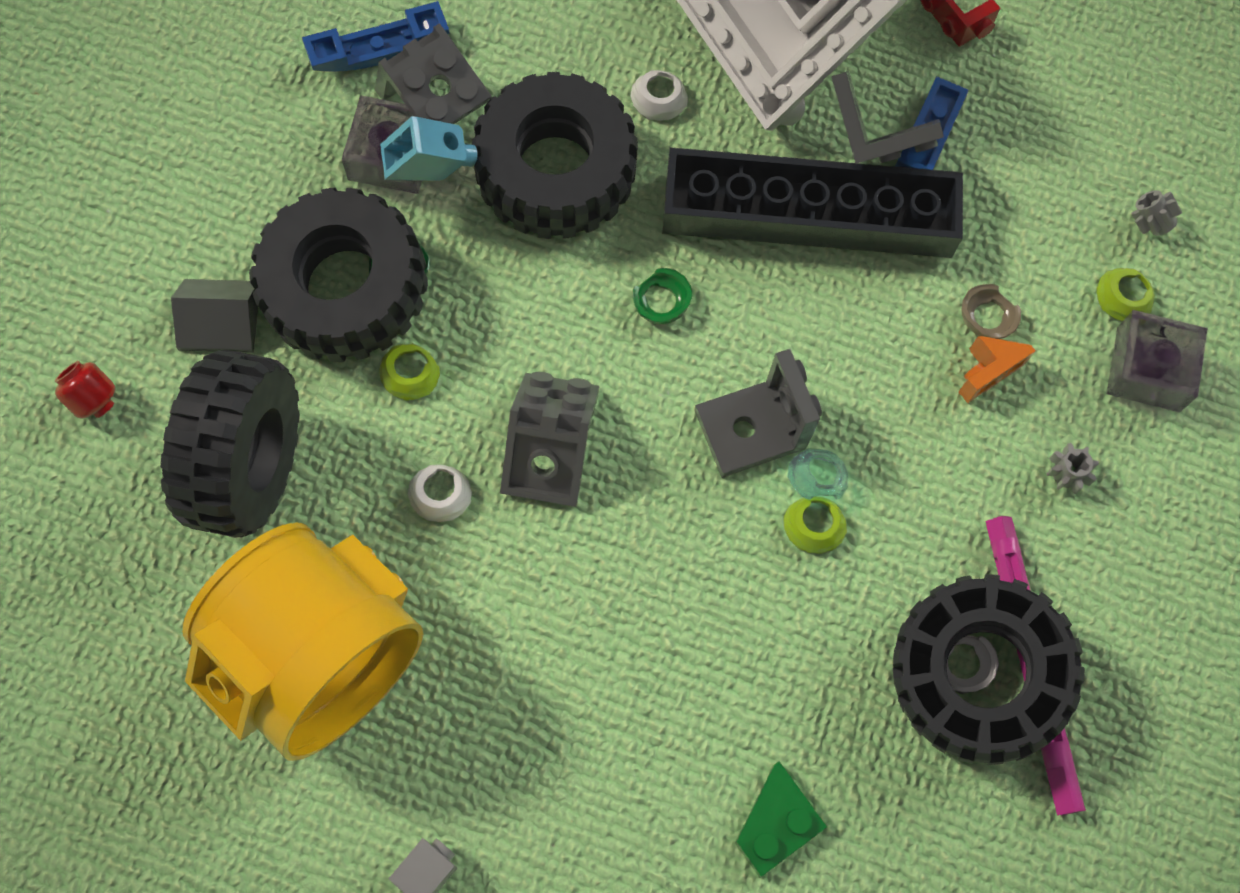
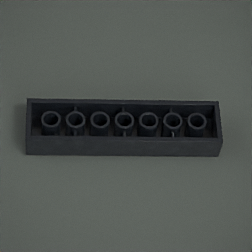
(813, 203)

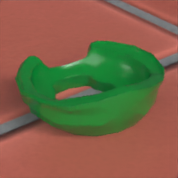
(666, 279)

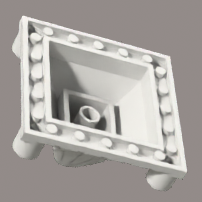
(784, 47)

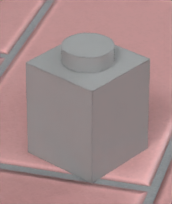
(425, 868)

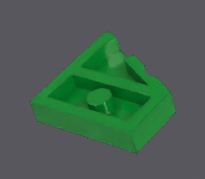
(777, 823)

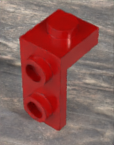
(962, 26)

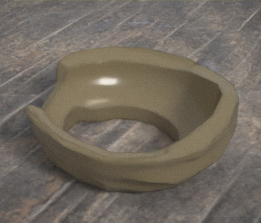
(983, 295)

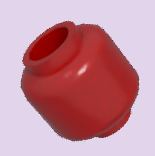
(85, 390)

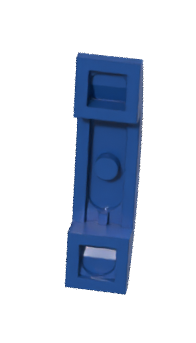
(367, 47)

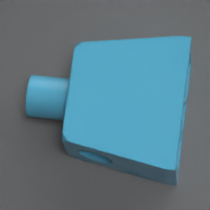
(425, 151)

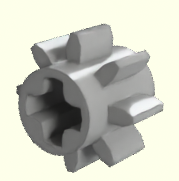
(1156, 212)
(1083, 466)

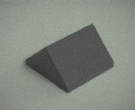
(214, 315)

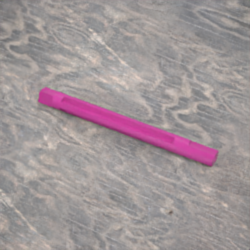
(1057, 753)

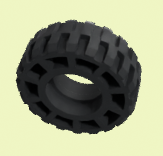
(548, 109)
(325, 226)
(230, 443)
(1026, 621)

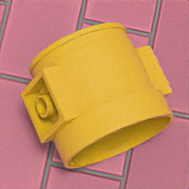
(298, 638)

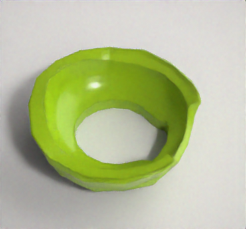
(1114, 302)
(408, 388)
(813, 541)

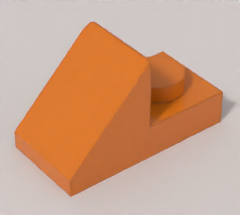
(996, 362)

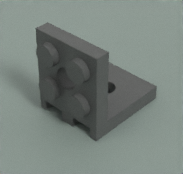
(423, 62)
(884, 147)
(777, 409)
(551, 421)

